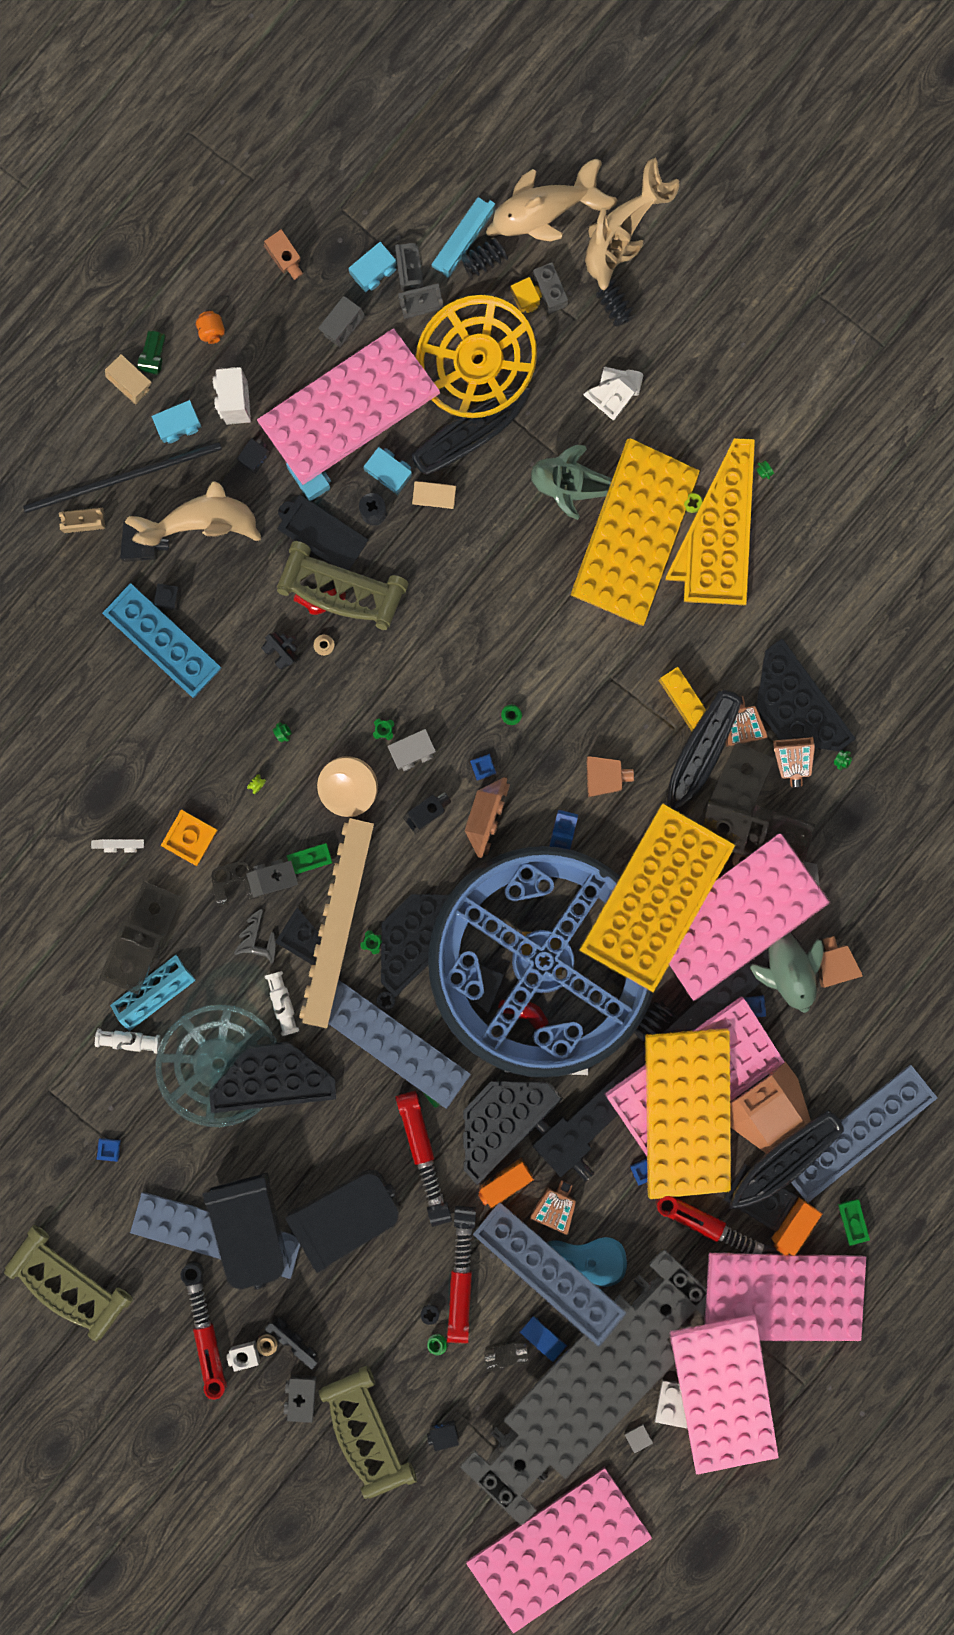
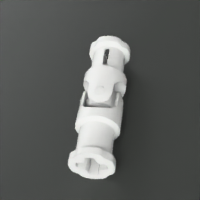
(280, 999)
(124, 1040)

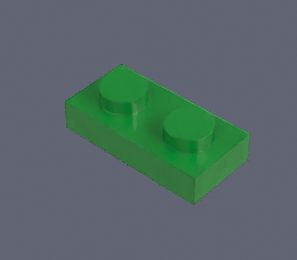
(310, 858)
(853, 1222)

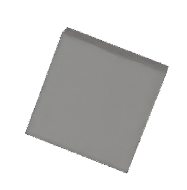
(638, 1438)

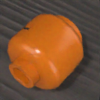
(210, 327)

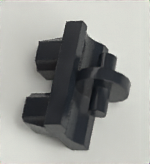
(285, 648)

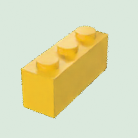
(683, 697)

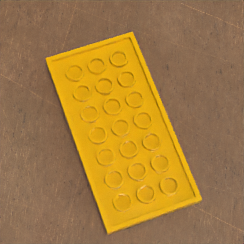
(635, 532)
(657, 897)
(688, 1113)

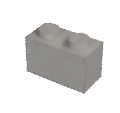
(411, 750)

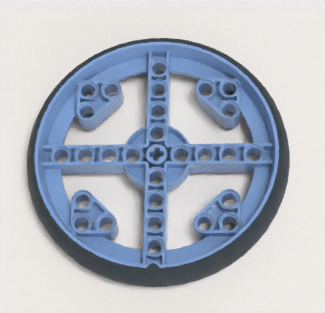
(452, 998)

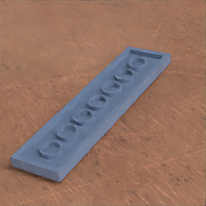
(396, 1046)
(866, 1129)
(189, 1228)
(549, 1274)

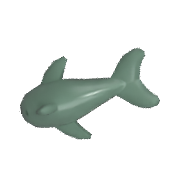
(569, 480)
(792, 971)

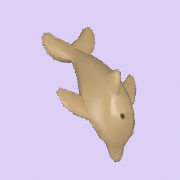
(534, 208)
(612, 233)
(210, 512)

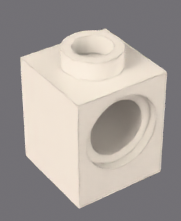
(251, 1351)

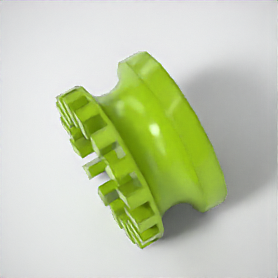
(691, 509)
(257, 784)

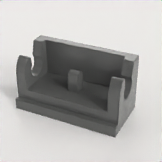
(409, 266)
(420, 301)
(341, 321)

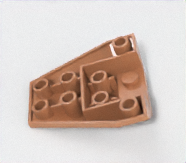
(483, 813)
(770, 1109)

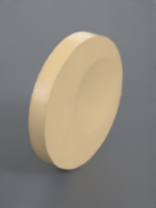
(347, 786)

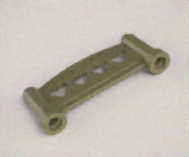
(301, 566)
(106, 1306)
(355, 1389)

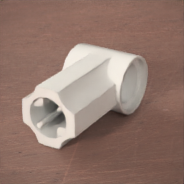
(632, 376)

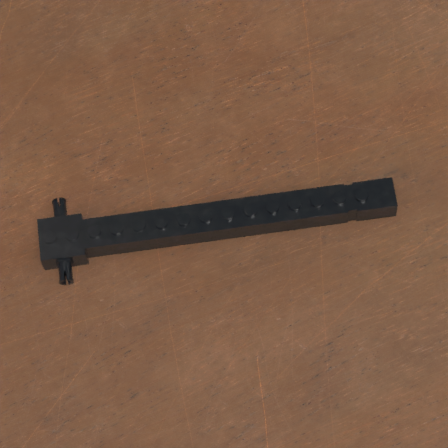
(567, 1140)

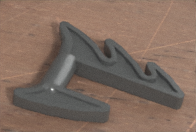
(248, 944)

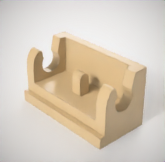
(127, 379)
(434, 494)
(82, 520)

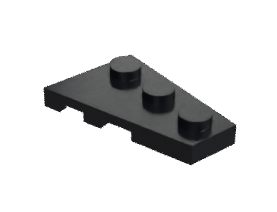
(300, 937)
(491, 982)
(286, 1337)

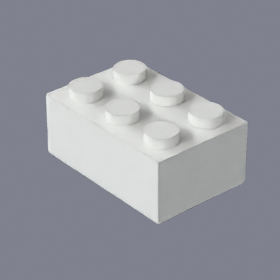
(232, 395)

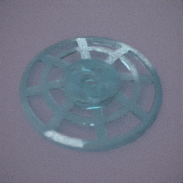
(203, 1058)

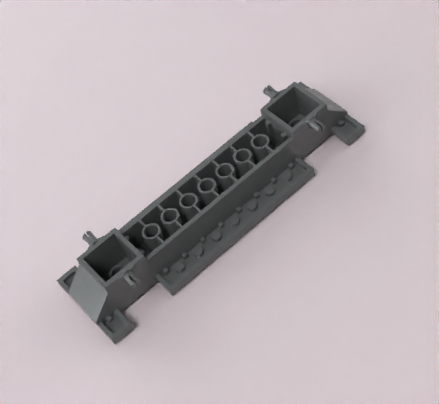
(588, 1390)

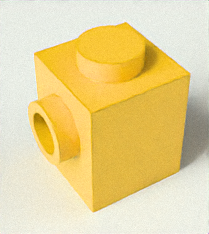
(526, 295)

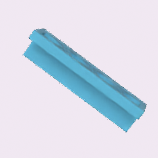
(463, 236)
(154, 996)

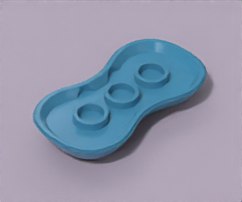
(599, 1261)

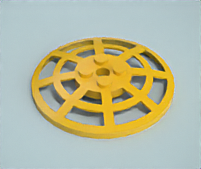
(474, 345)

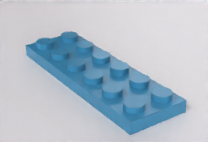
(162, 640)

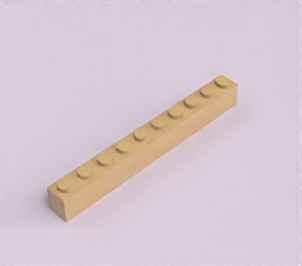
(337, 924)

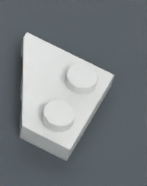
(612, 396)
(113, 845)
(670, 1405)

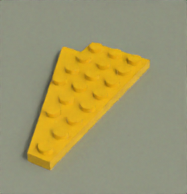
(717, 544)

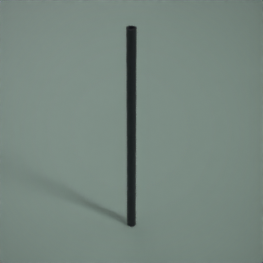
(122, 477)

